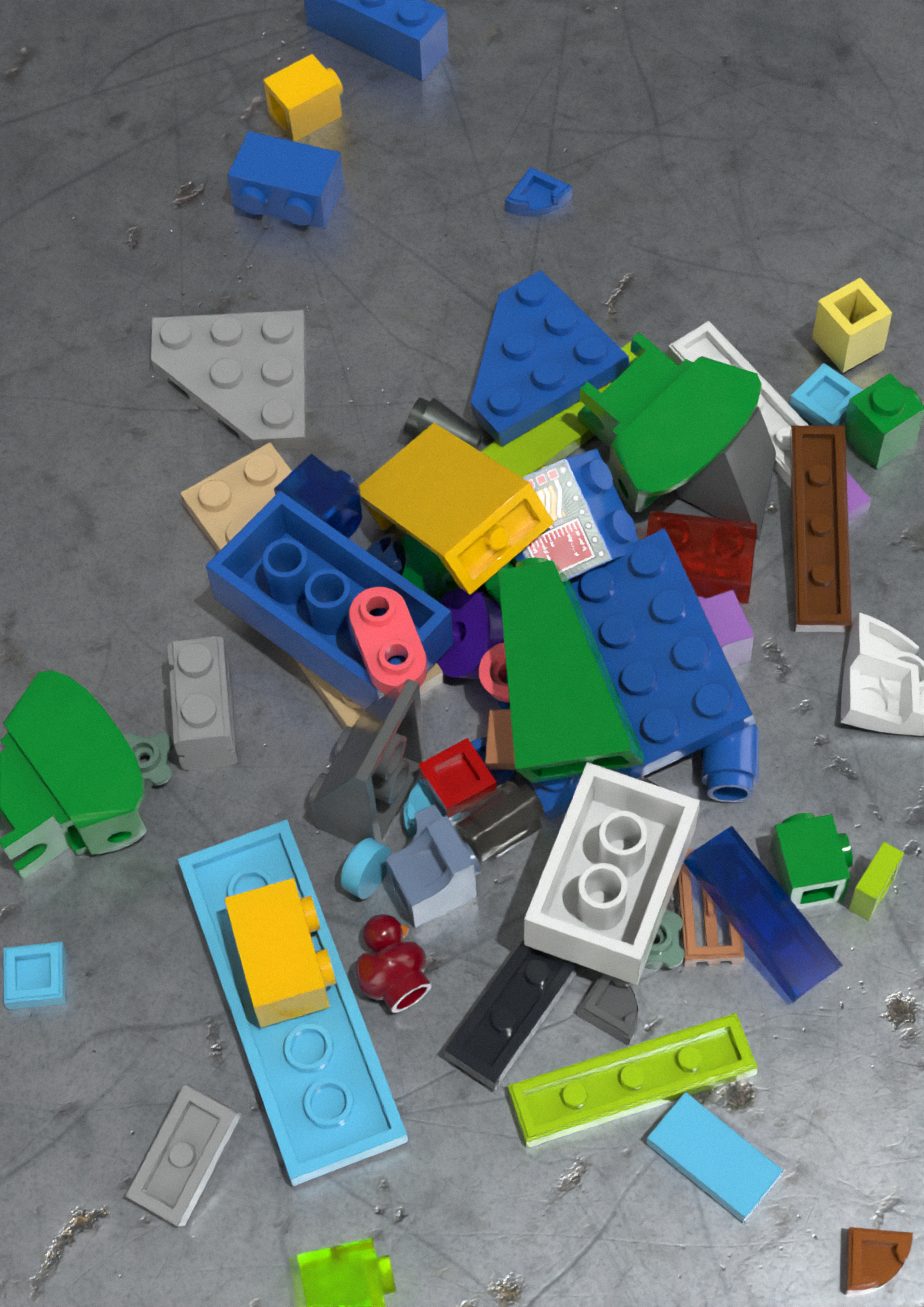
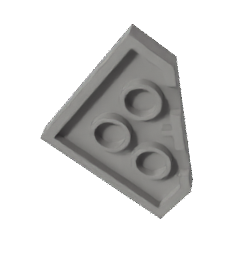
(240, 371)

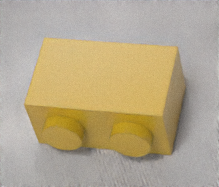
(278, 952)

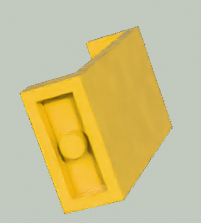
(456, 505)

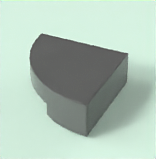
(611, 1008)

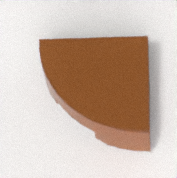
(874, 1258)

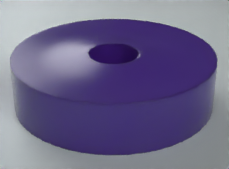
(475, 629)

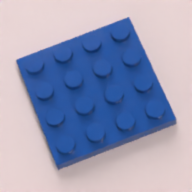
(659, 659)

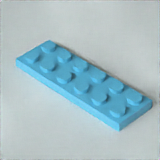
(311, 1070)

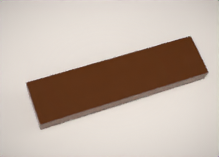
(820, 529)

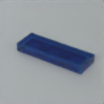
(762, 913)

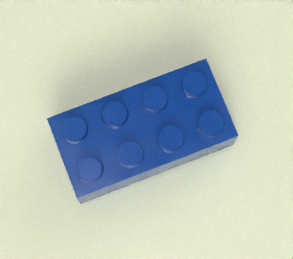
(296, 587)

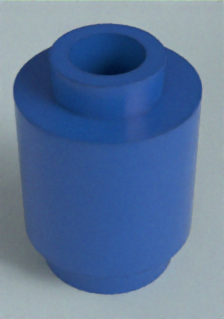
(732, 766)

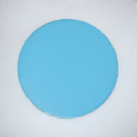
(365, 868)

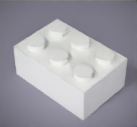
(611, 873)

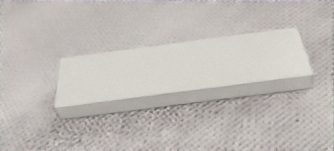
(776, 412)

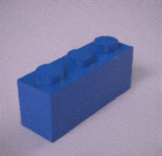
(396, 32)

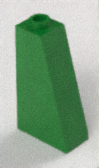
(557, 680)

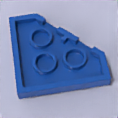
(539, 359)

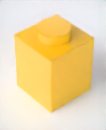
(303, 97)

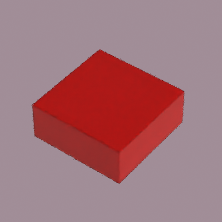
(457, 777)

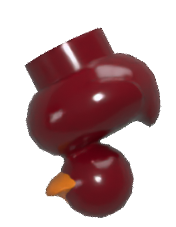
(396, 968)

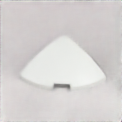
(882, 680)

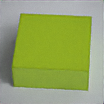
(876, 881)

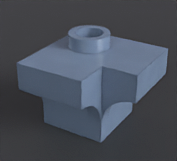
(433, 870)

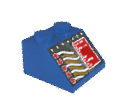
(587, 515)

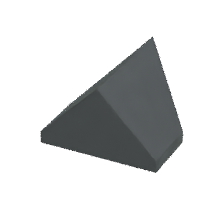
(738, 479)

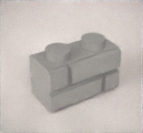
(202, 703)

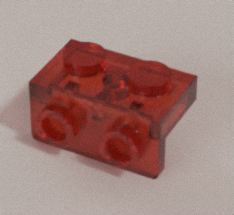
(712, 551)

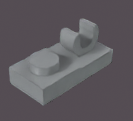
(183, 1155)

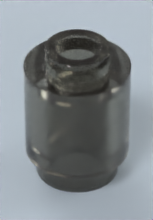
(501, 820)

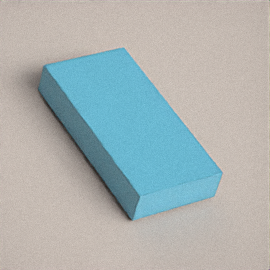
(714, 1157)

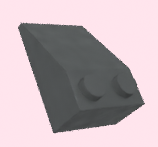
(372, 768)

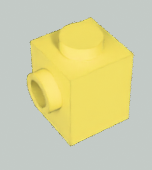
(851, 325)

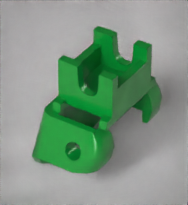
(667, 419)
(66, 769)

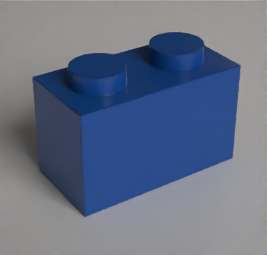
(286, 180)

